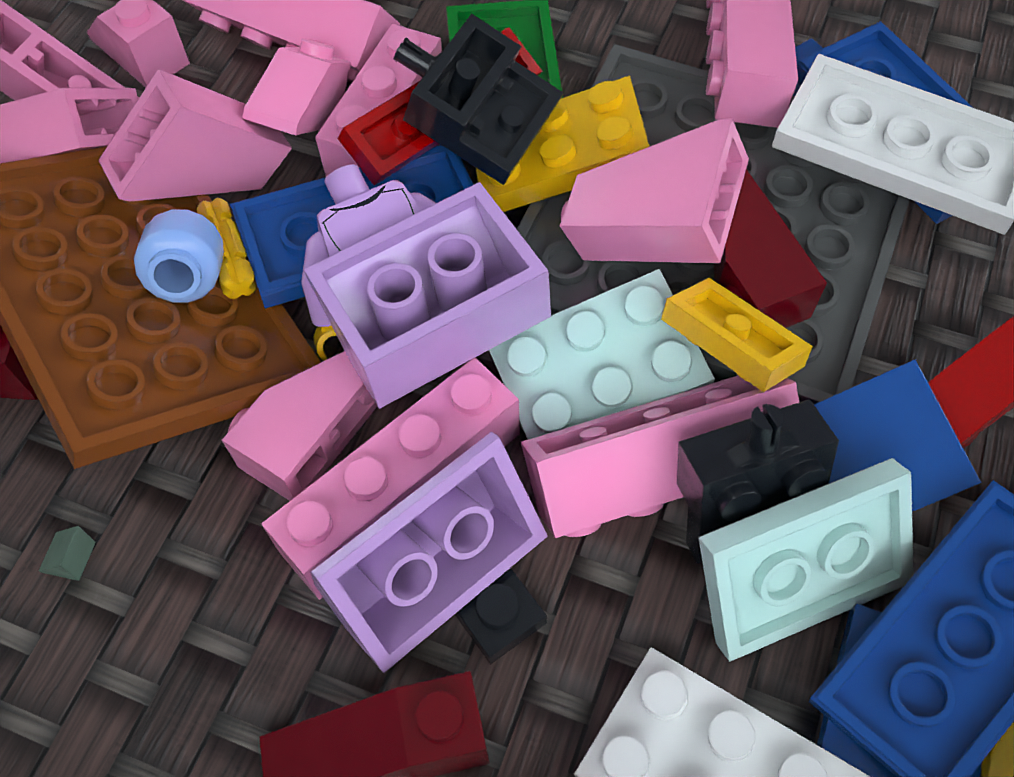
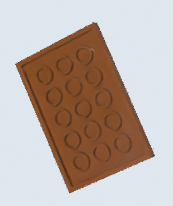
(99, 345)

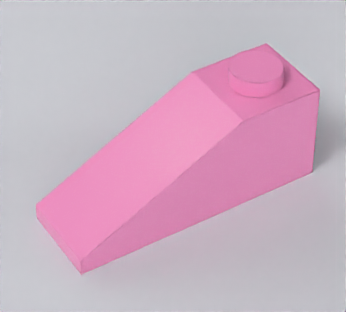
(38, 62)
(300, 426)

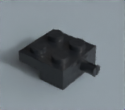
(478, 98)
(753, 466)

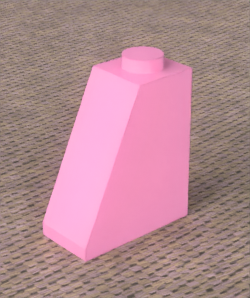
(62, 121)
(189, 144)
(661, 200)

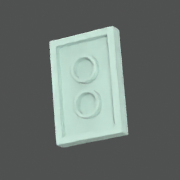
(599, 358)
(809, 558)

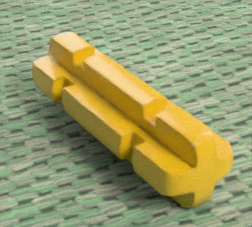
(236, 271)

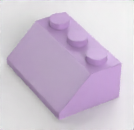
(431, 293)
(431, 553)

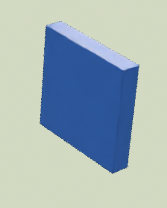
(900, 421)

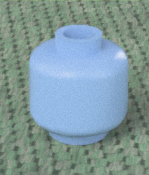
(179, 256)

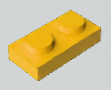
(736, 334)

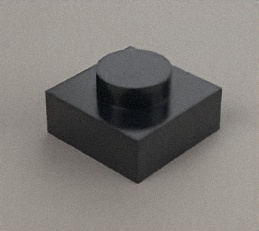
(501, 616)

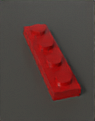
(385, 142)

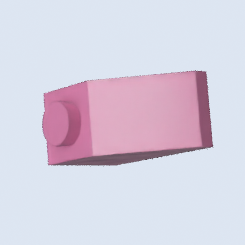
(140, 39)
(299, 88)

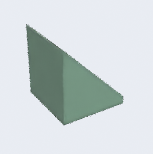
(68, 554)

